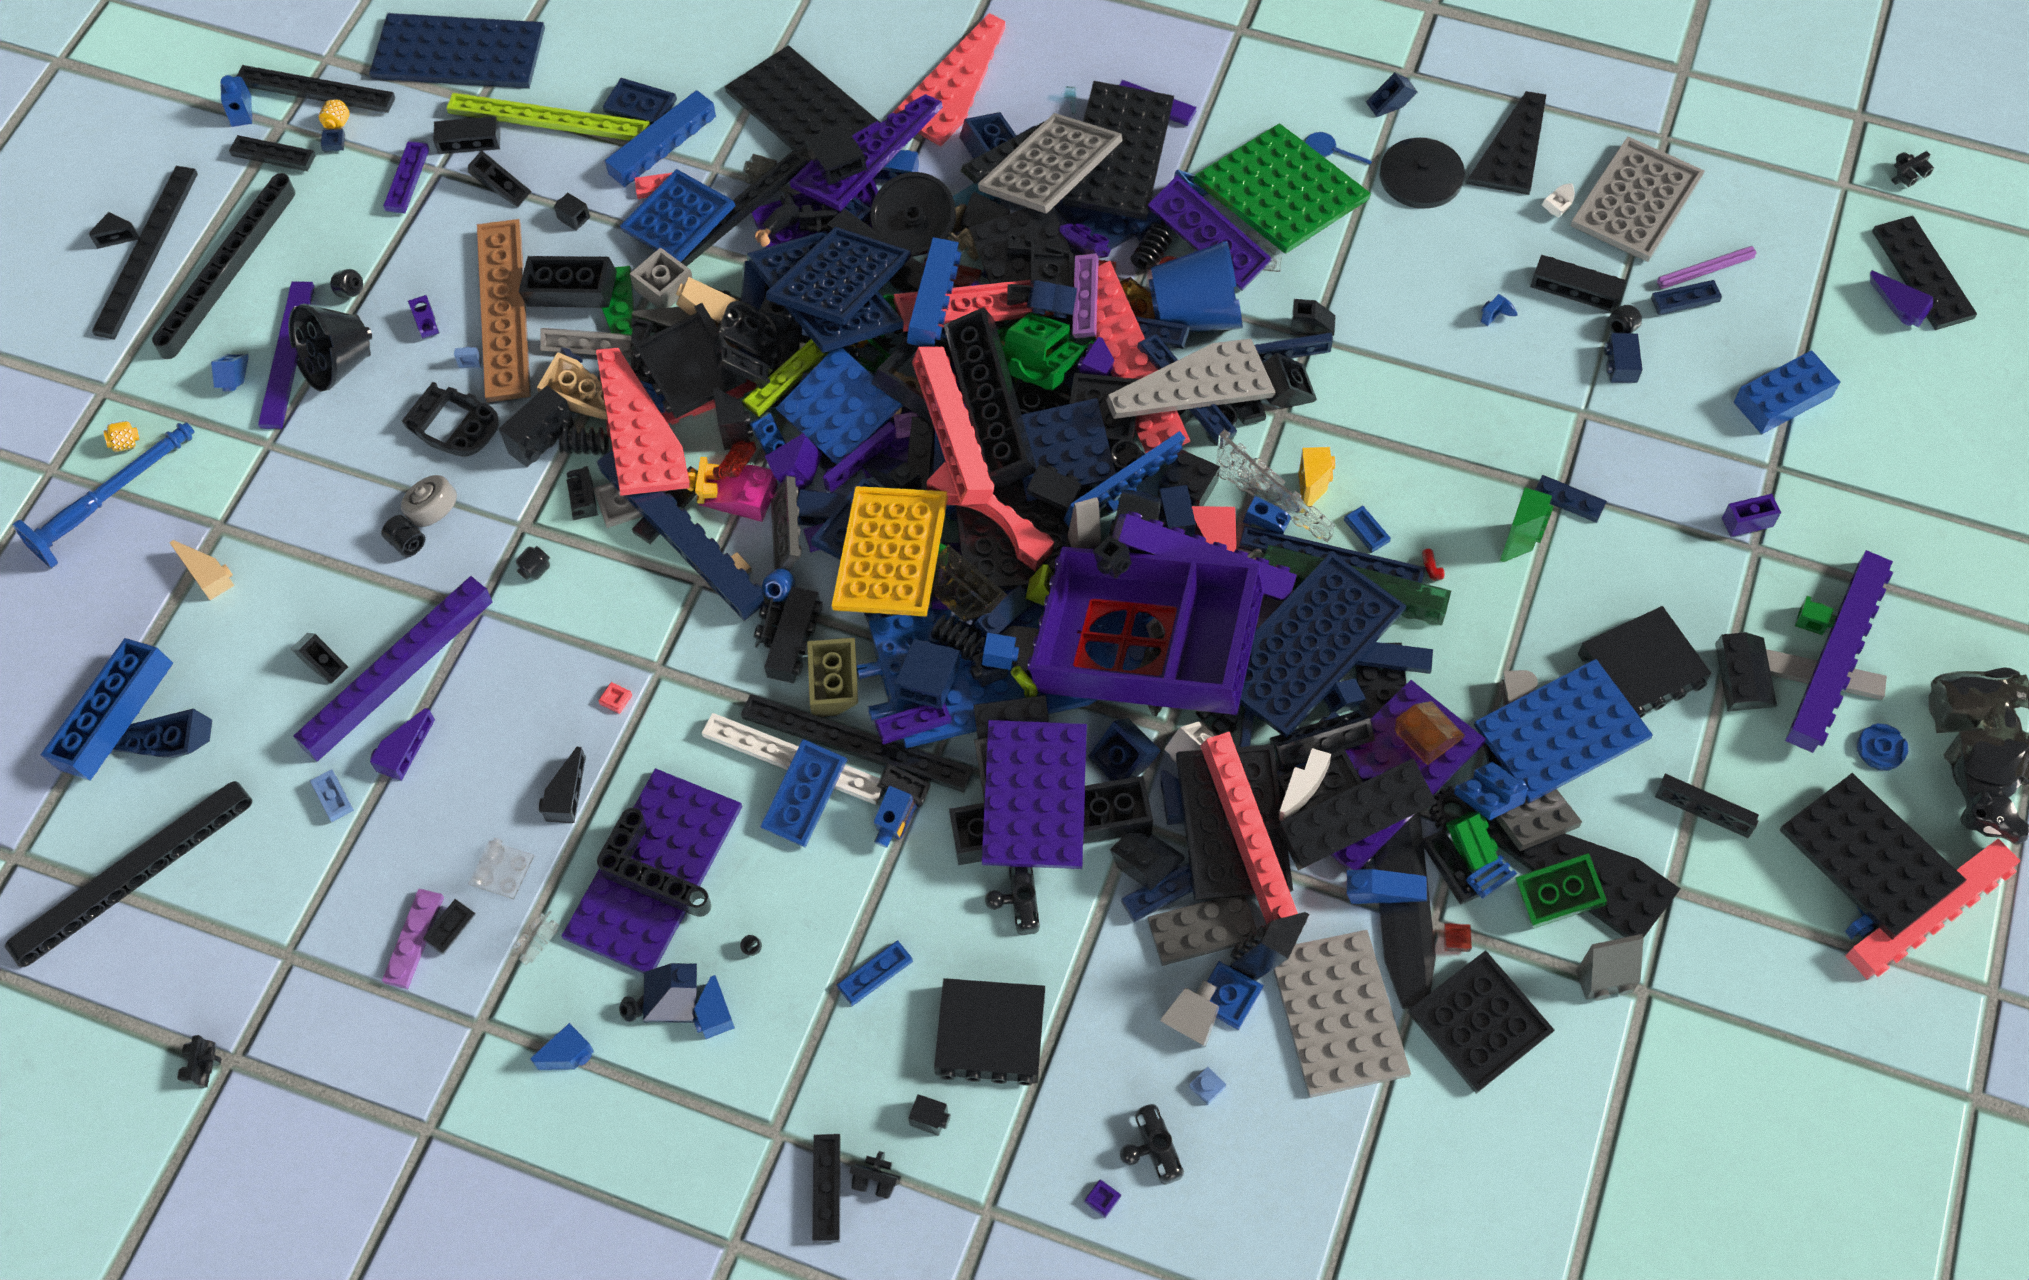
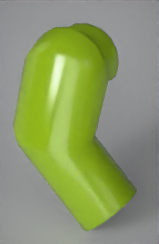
(1024, 681)

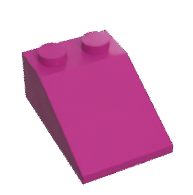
(746, 494)

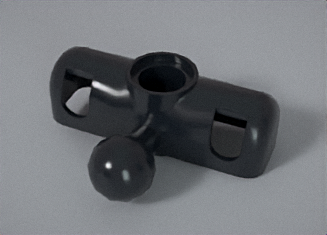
(1020, 883)
(1154, 1129)

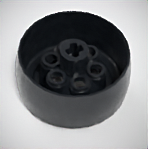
(1138, 502)

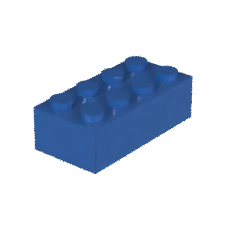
(1786, 392)

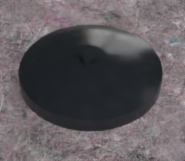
(1422, 172)
(913, 211)

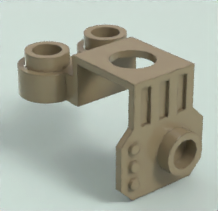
(964, 238)

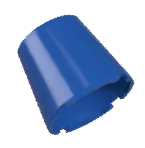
(1197, 290)

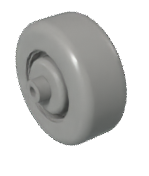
(428, 501)

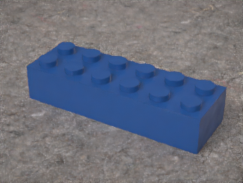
(107, 709)

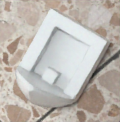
(1559, 200)

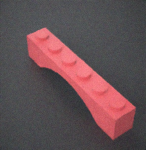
(1029, 543)

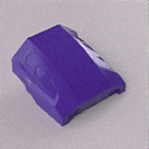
(1080, 240)

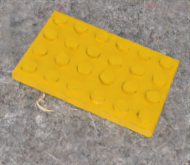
(890, 551)

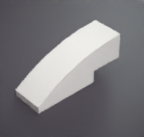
(1304, 783)

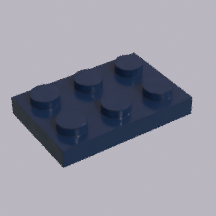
(638, 101)

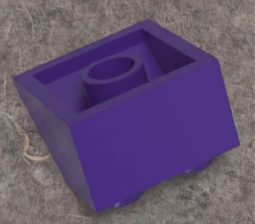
(795, 459)

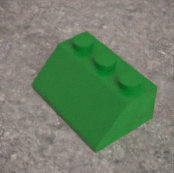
(1528, 524)

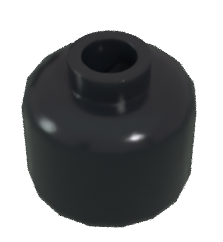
(346, 283)
(1625, 319)
(532, 563)

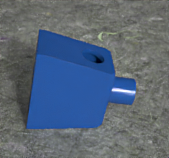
(232, 92)

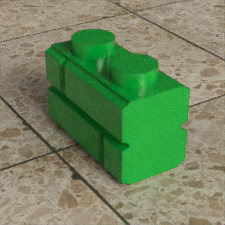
(1472, 840)

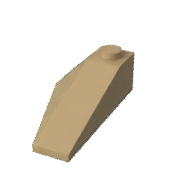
(576, 385)

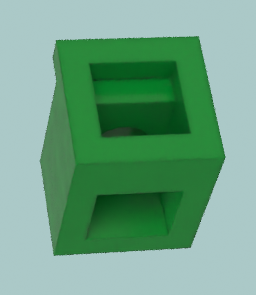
(1814, 617)

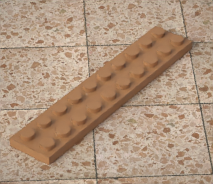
(503, 311)

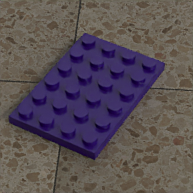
(1034, 794)

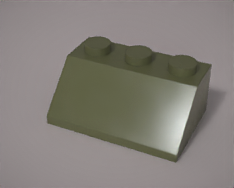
(832, 676)

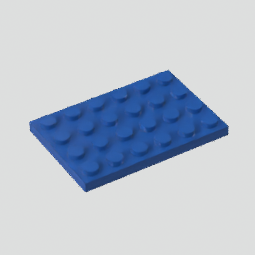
(1563, 730)

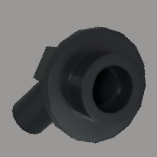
(630, 1008)

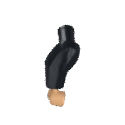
(781, 217)

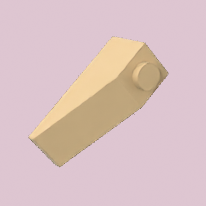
(205, 569)

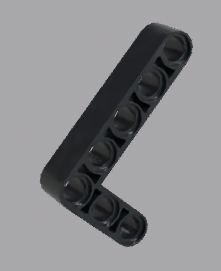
(646, 874)

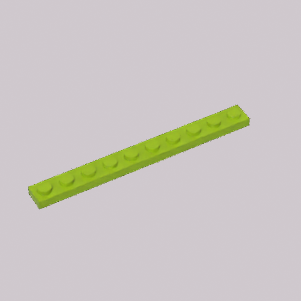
(546, 117)

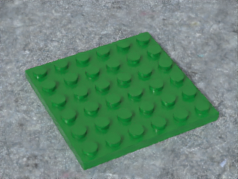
(1282, 188)

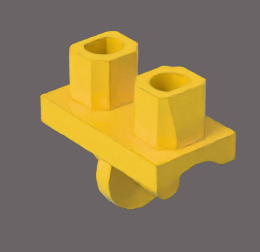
(703, 488)

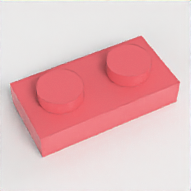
(648, 184)

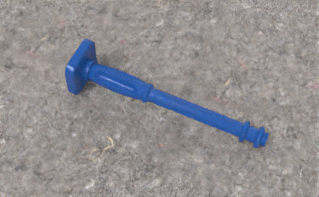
(41, 539)

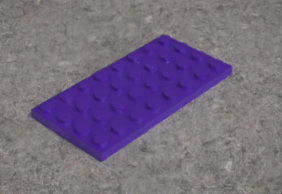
(1391, 750)
(681, 839)

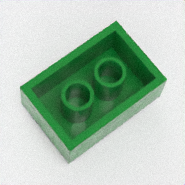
(1561, 891)

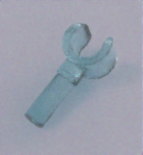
(1070, 93)

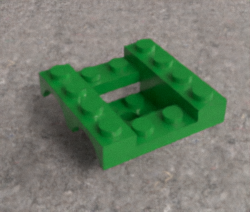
(1025, 349)

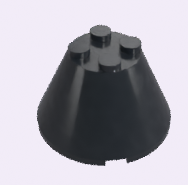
(327, 344)

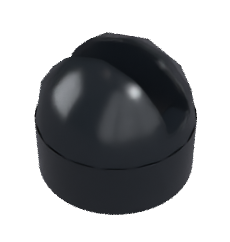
(747, 942)

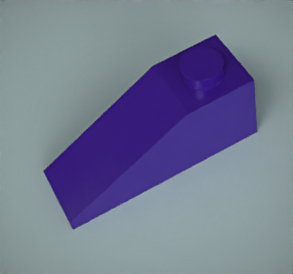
(1906, 302)
(400, 747)

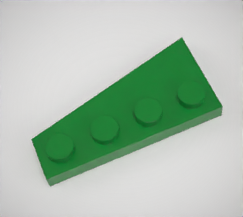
(622, 303)

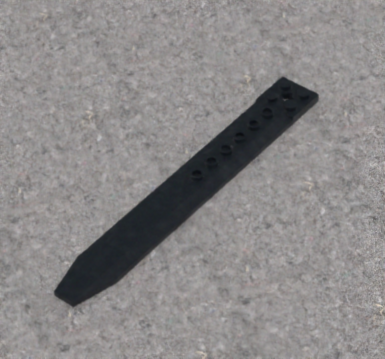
(1404, 925)

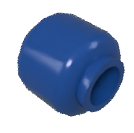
(778, 584)

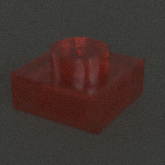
(1457, 937)

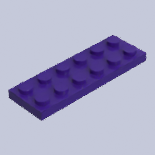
(1205, 226)

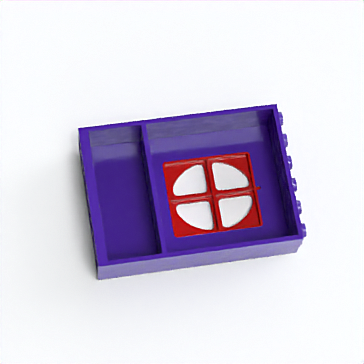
(1206, 617)

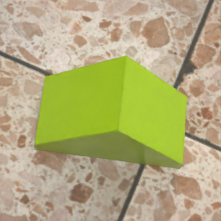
(1039, 585)

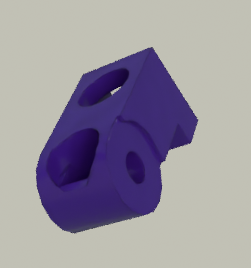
(424, 316)

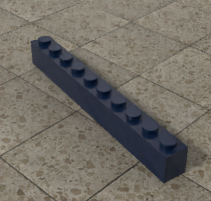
(693, 545)

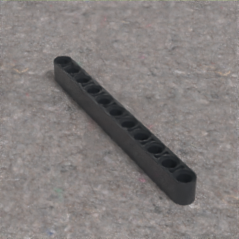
(223, 266)
(128, 874)

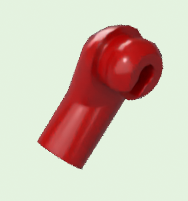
(1430, 565)

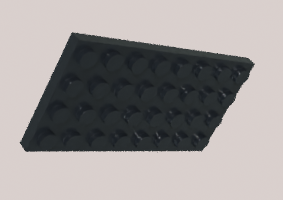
(796, 100)
(1127, 175)

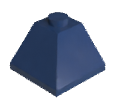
(670, 993)

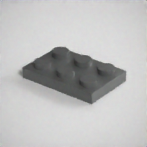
(1539, 820)

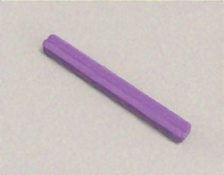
(1706, 267)

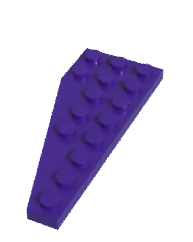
(879, 144)

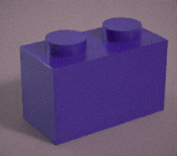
(1751, 515)

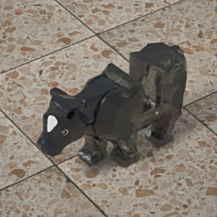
(1991, 749)

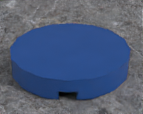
(1882, 747)

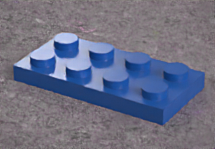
(804, 793)

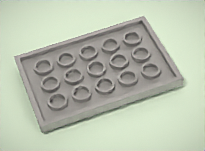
(1050, 162)
(1637, 198)
(1340, 1015)

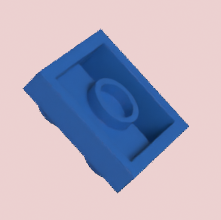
(1492, 791)

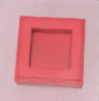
(615, 697)

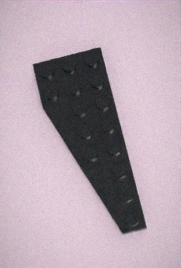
(1632, 889)

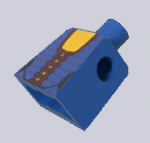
(895, 807)

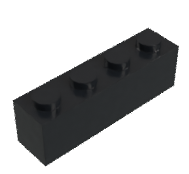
(1577, 283)
(792, 635)

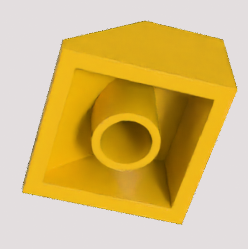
(1315, 473)

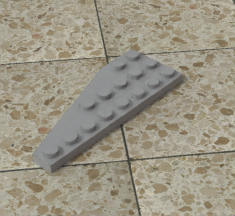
(1209, 376)

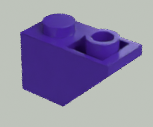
(1097, 359)

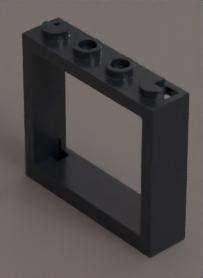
(900, 390)

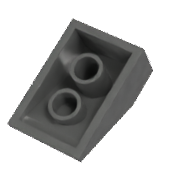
(1611, 967)

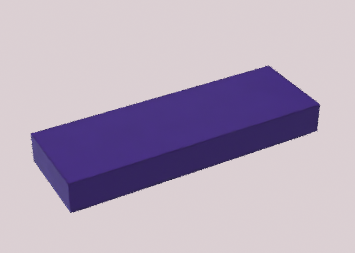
(911, 722)

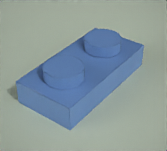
(331, 795)

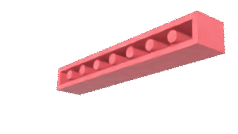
(952, 426)
(1248, 827)
(1982, 874)

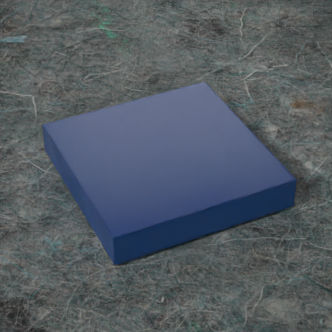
(1233, 994)

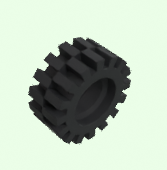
(1443, 798)

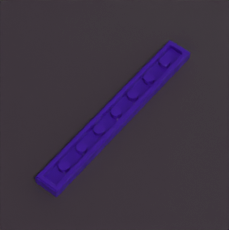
(283, 363)

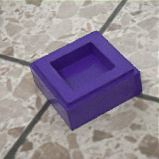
(1102, 1198)

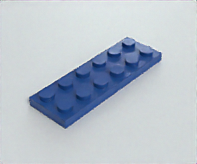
(1132, 474)

